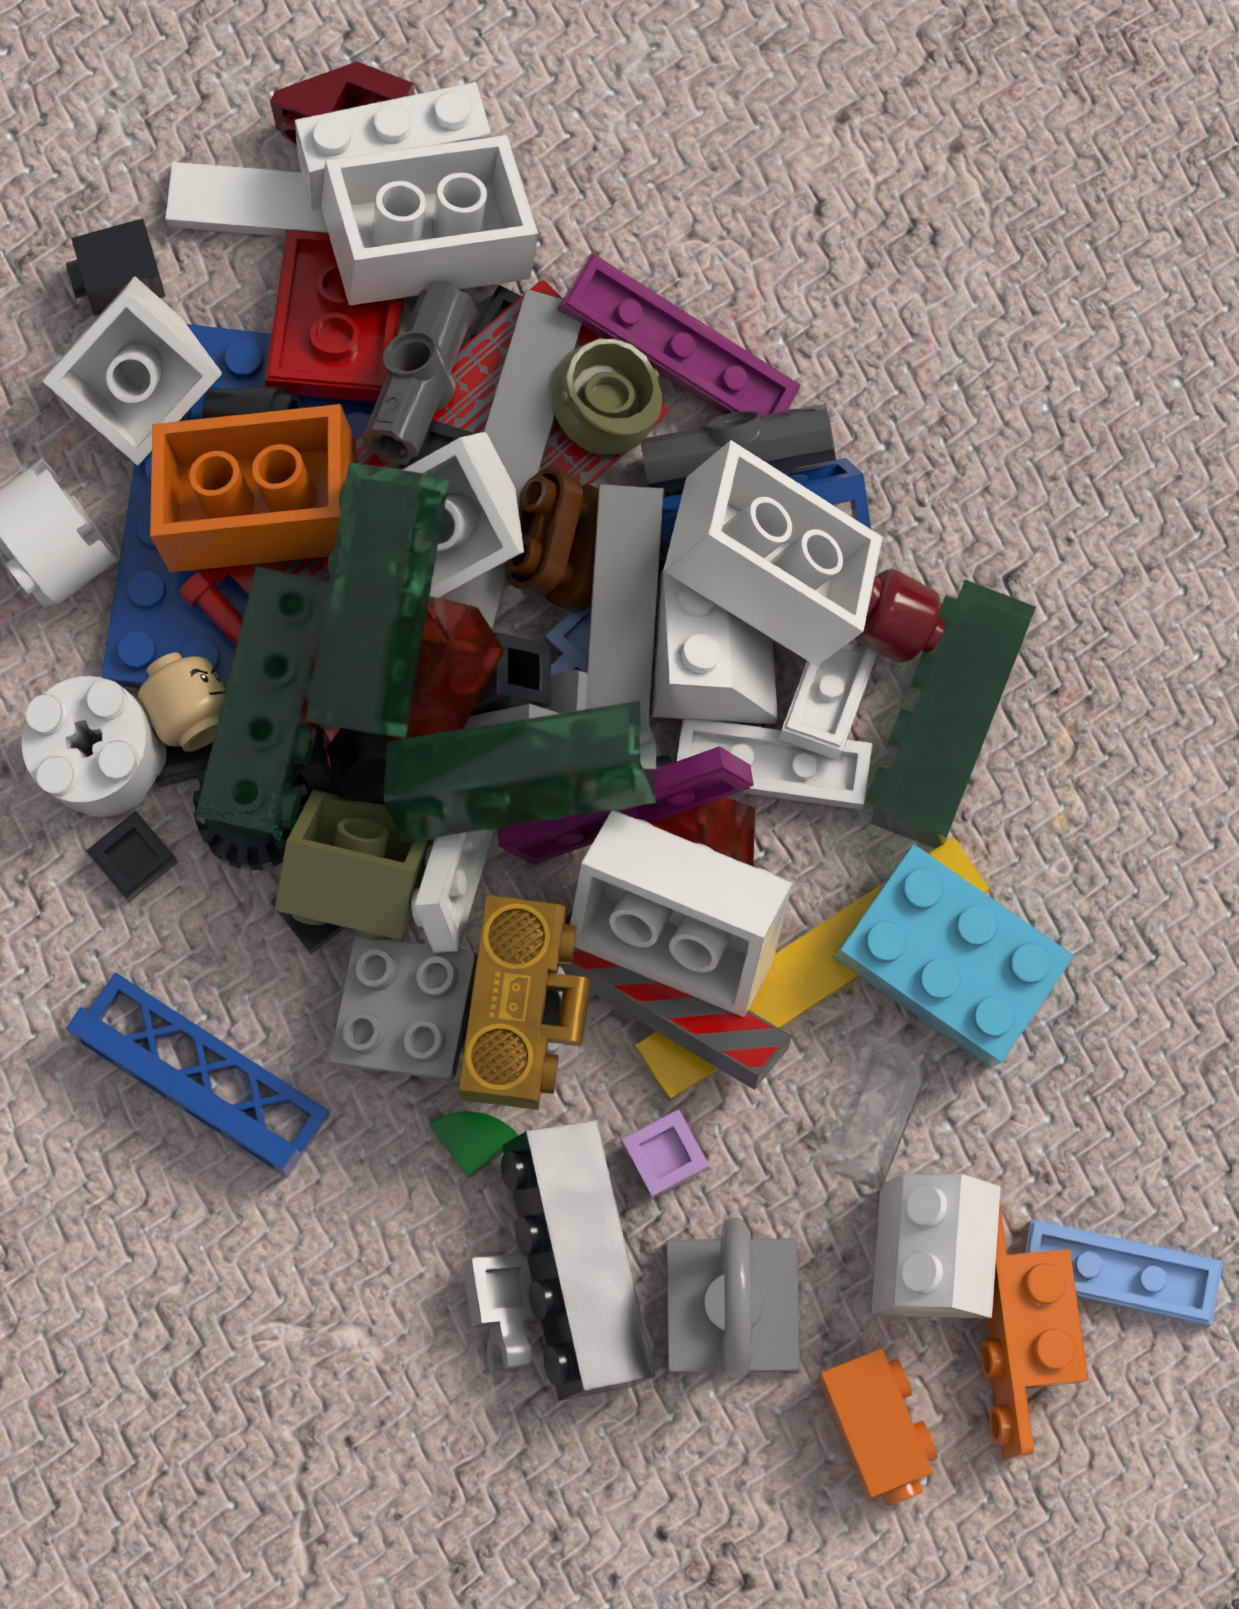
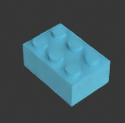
(953, 957)

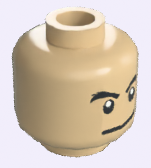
(182, 700)

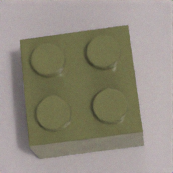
(350, 868)

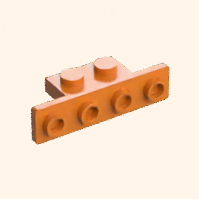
(1029, 1338)

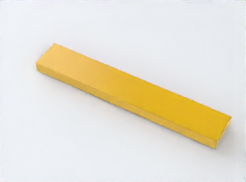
(796, 982)

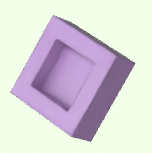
(665, 1154)

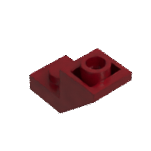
(334, 91)

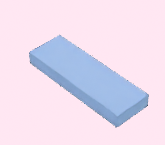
(1134, 1273)

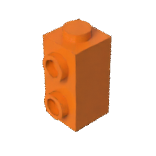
(877, 1428)

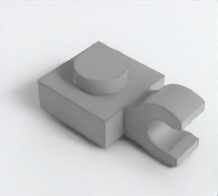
(500, 1299)

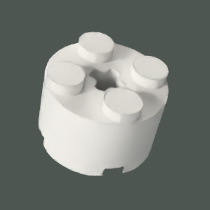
(49, 537)
(62, 729)

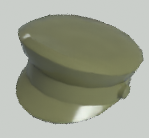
(606, 396)

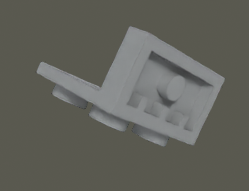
(403, 1010)

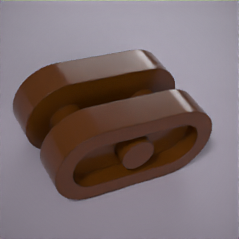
(557, 540)

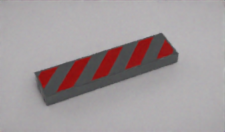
(735, 1044)

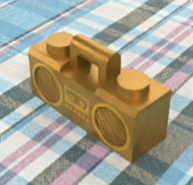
(505, 1031)

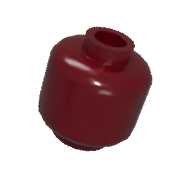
(902, 617)

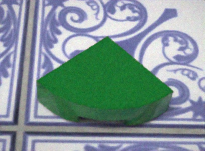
(472, 1138)

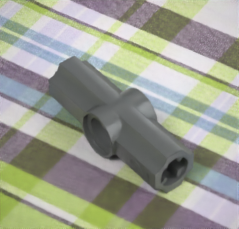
(419, 373)
(779, 439)

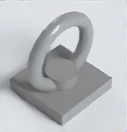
(732, 1304)

